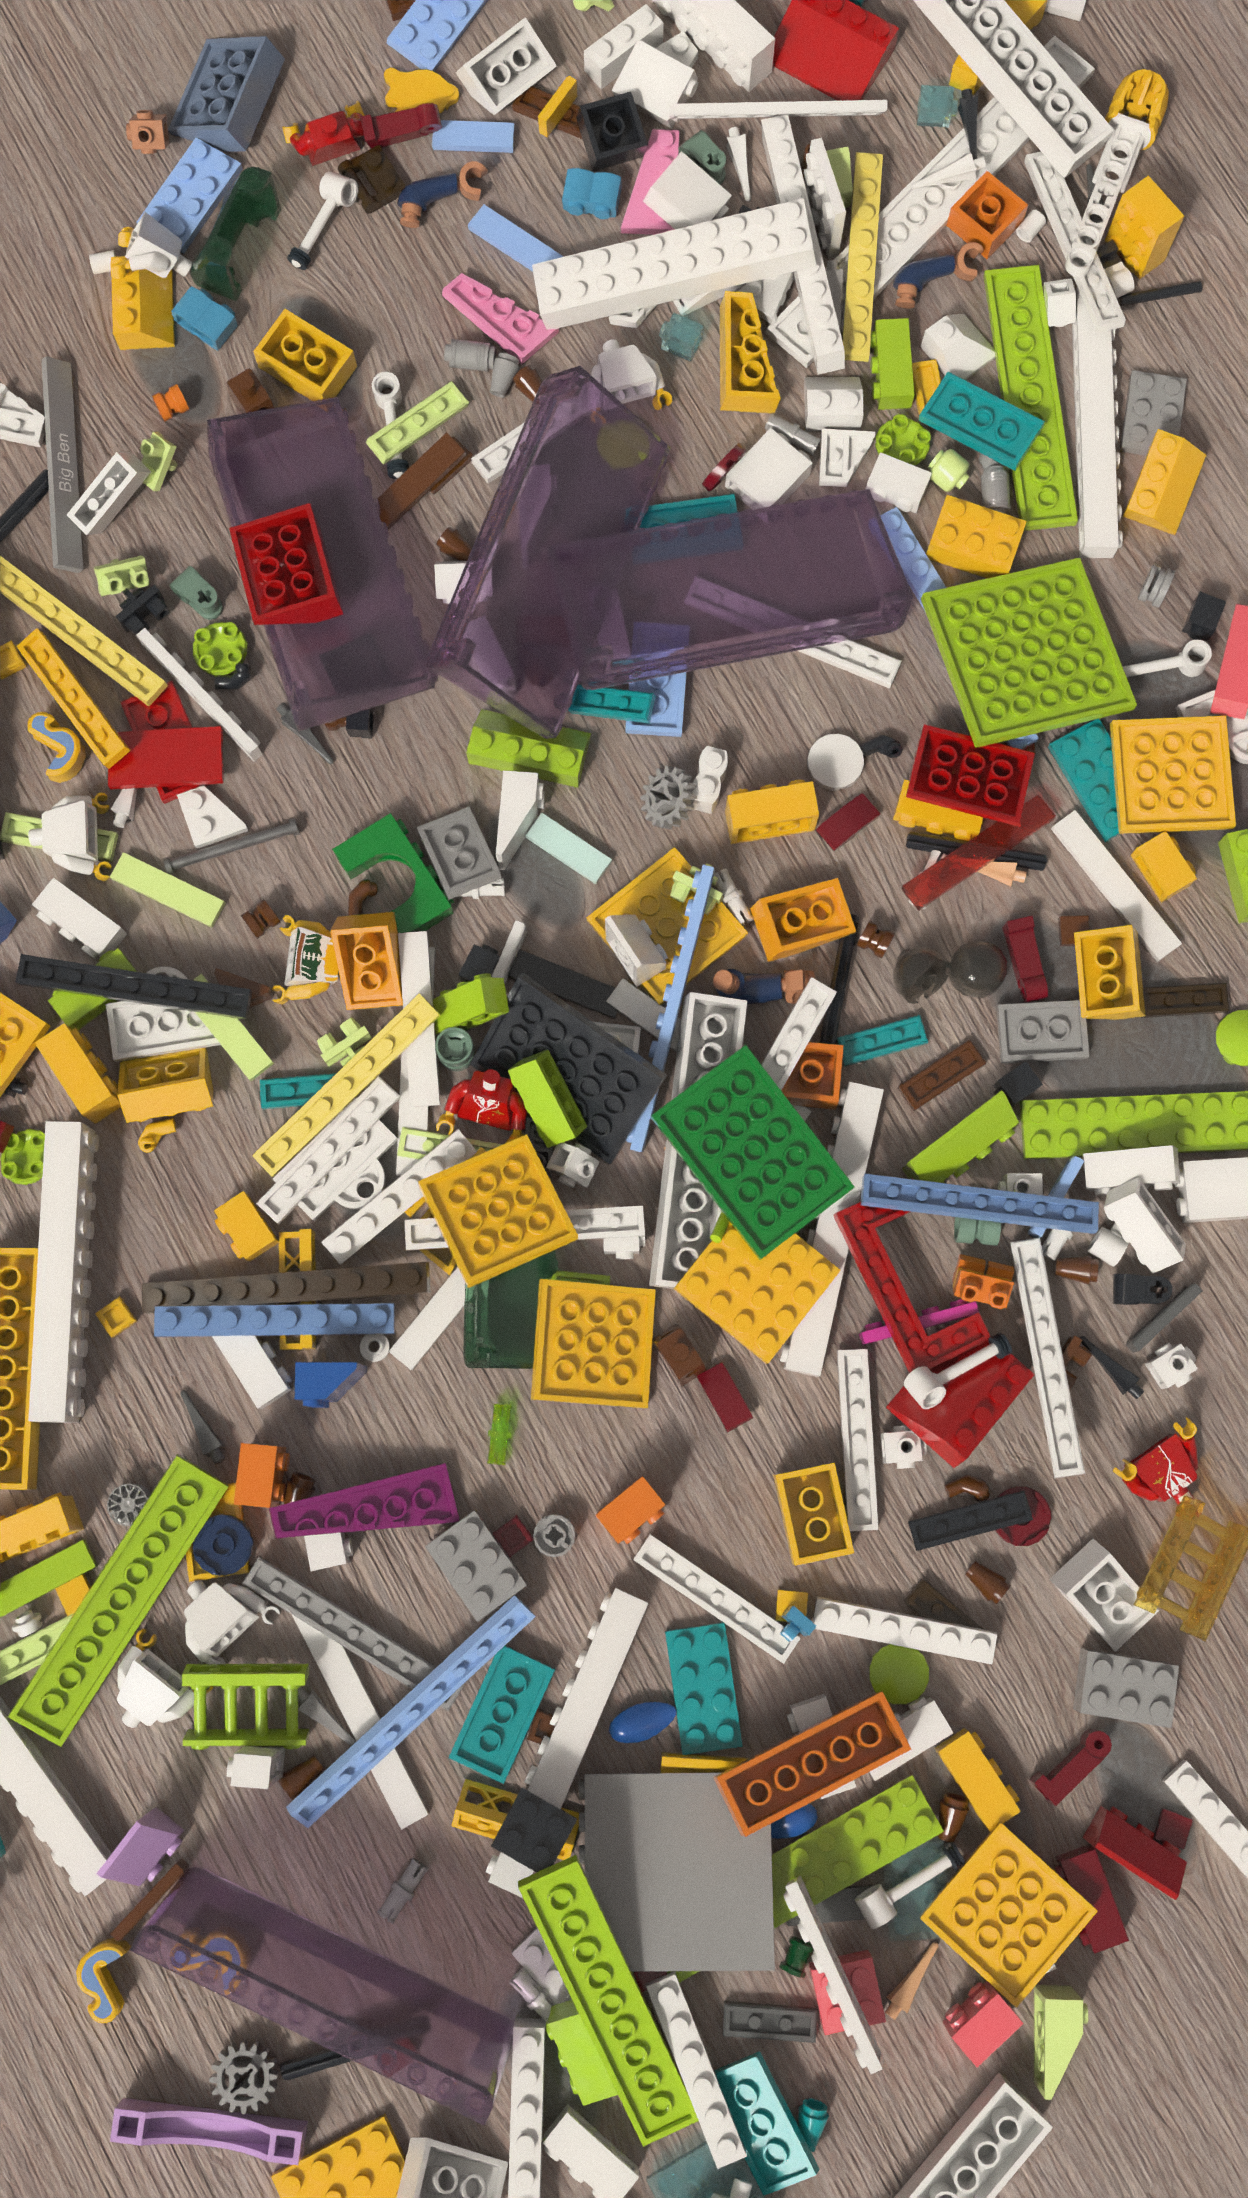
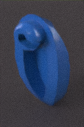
(641, 1722)
(794, 1823)

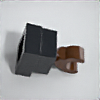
(356, 725)

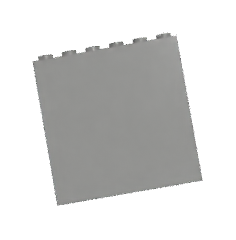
(677, 1873)

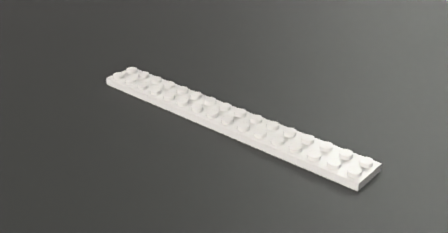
(922, 213)

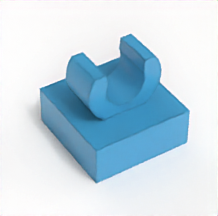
(797, 1623)

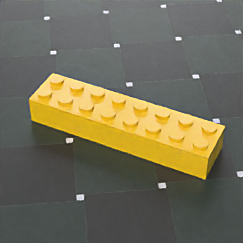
(17, 1308)

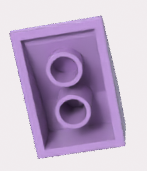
(143, 1849)

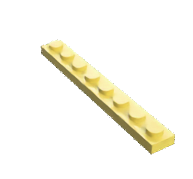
(862, 256)
(79, 634)
(346, 1085)

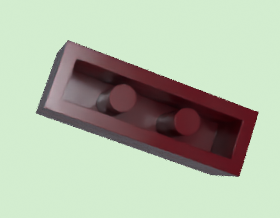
(1085, 1874)

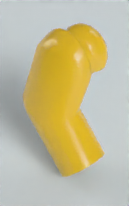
(153, 1132)

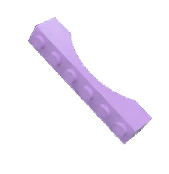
(164, 2123)

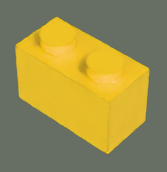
(1164, 866)
(245, 1226)

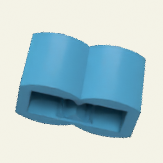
(591, 193)
(205, 318)

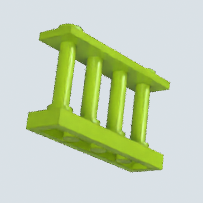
(260, 1678)

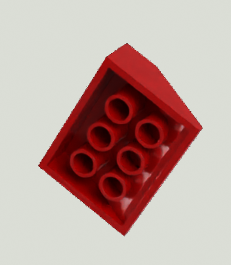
(833, 46)
(286, 568)
(968, 779)
(969, 1407)

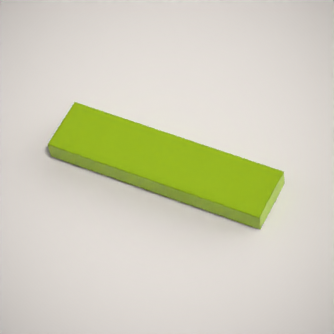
(45, 1577)

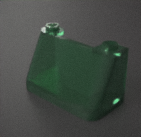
(247, 201)
(503, 1316)

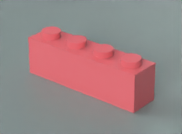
(1232, 684)

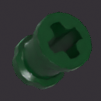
(797, 1957)

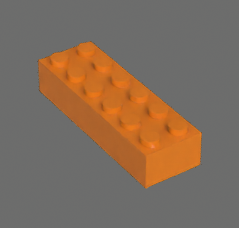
(812, 1763)

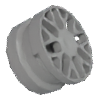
(1159, 586)
(126, 1503)
(554, 1535)

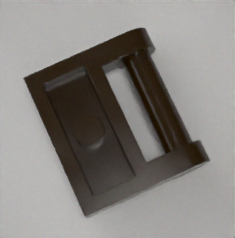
(380, 175)

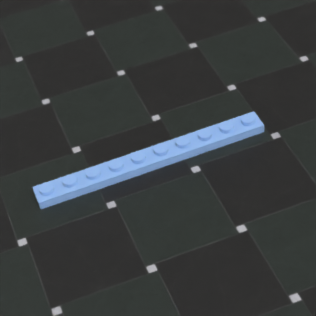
(923, 576)
(674, 993)
(410, 1712)

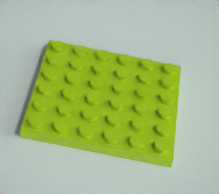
(1028, 652)

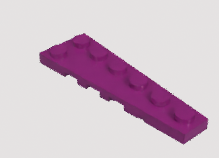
(392, 1502)

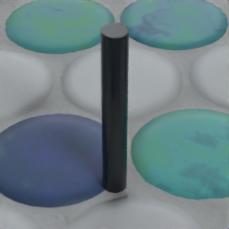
(1160, 293)

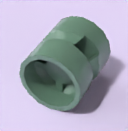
(455, 1049)
(968, 1230)

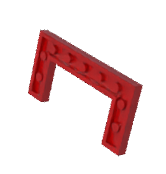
(915, 1347)

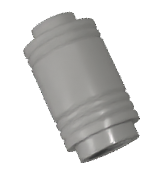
(470, 355)
(996, 489)

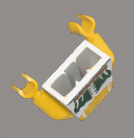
(310, 961)

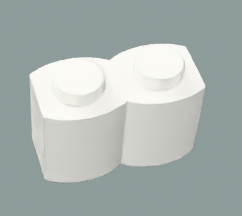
(709, 779)

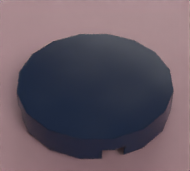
(223, 1545)

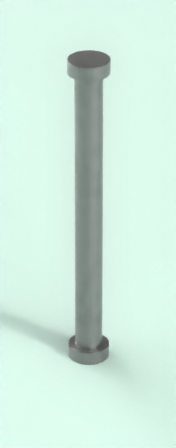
(231, 846)

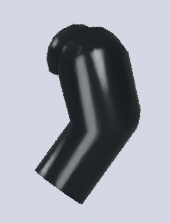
(234, 681)
(883, 745)

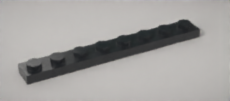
(134, 986)

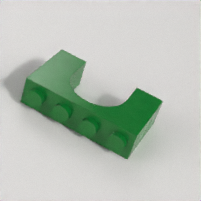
(387, 842)

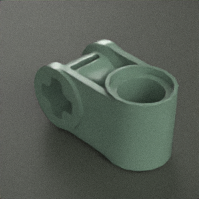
(705, 155)
(197, 592)

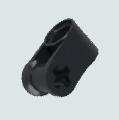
(1135, 1289)

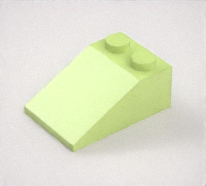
(1057, 2032)

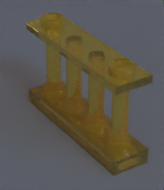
(1218, 1577)

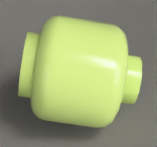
(949, 470)

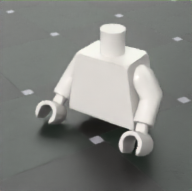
(220, 1617)

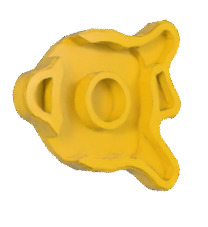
(418, 88)

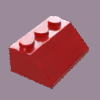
(1137, 1850)

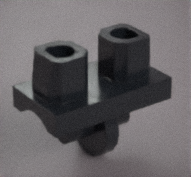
(139, 606)

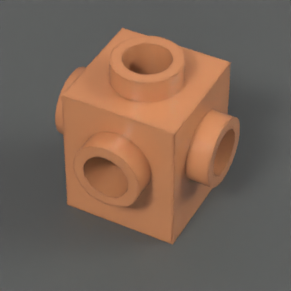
(148, 131)

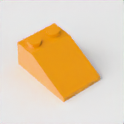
(802, 919)
(368, 960)

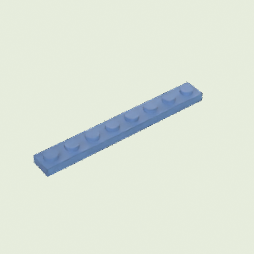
(979, 1203)
(274, 1320)

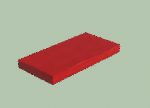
(163, 713)
(169, 758)

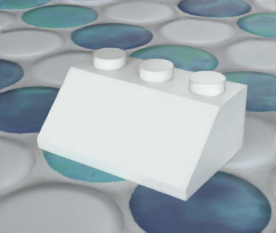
(506, 67)

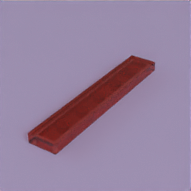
(976, 854)

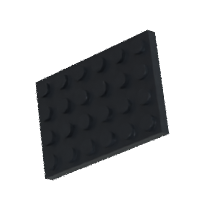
(601, 1072)

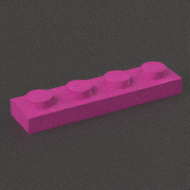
(929, 1318)

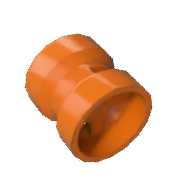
(170, 402)

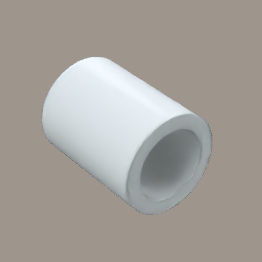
(1031, 226)
(101, 261)

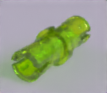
(499, 1434)

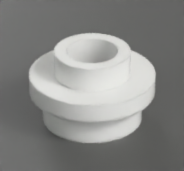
(381, 1353)
(27, 1623)

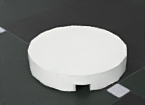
(835, 762)

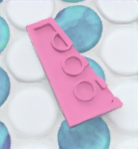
(659, 154)
(509, 326)

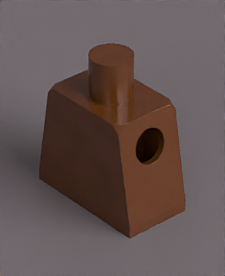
(248, 392)
(679, 1354)

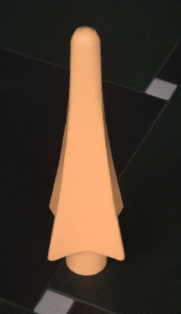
(1004, 872)
(904, 1993)

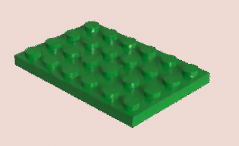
(752, 1152)

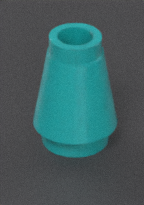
(812, 2121)

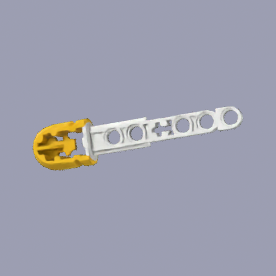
(1130, 135)

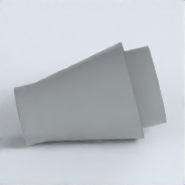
(504, 370)

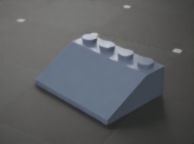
(227, 92)

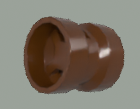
(254, 921)
(875, 939)

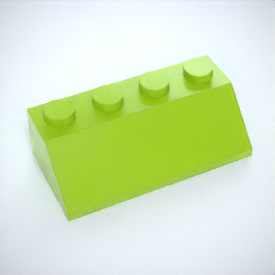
(509, 746)
(964, 1142)

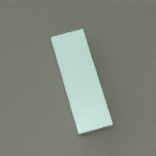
(568, 848)

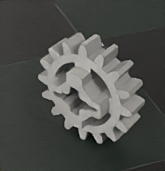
(668, 797)
(251, 2086)

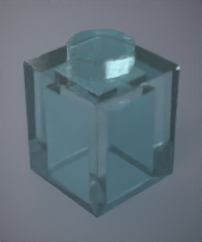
(936, 106)
(681, 336)

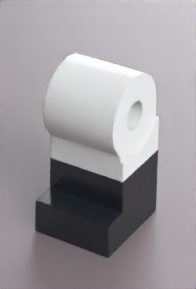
(1118, 276)

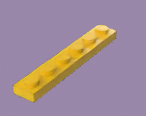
(73, 698)

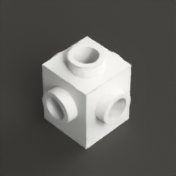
(573, 1164)
(1162, 1365)
(892, 1450)

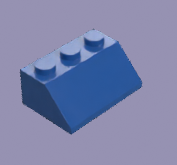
(325, 1381)

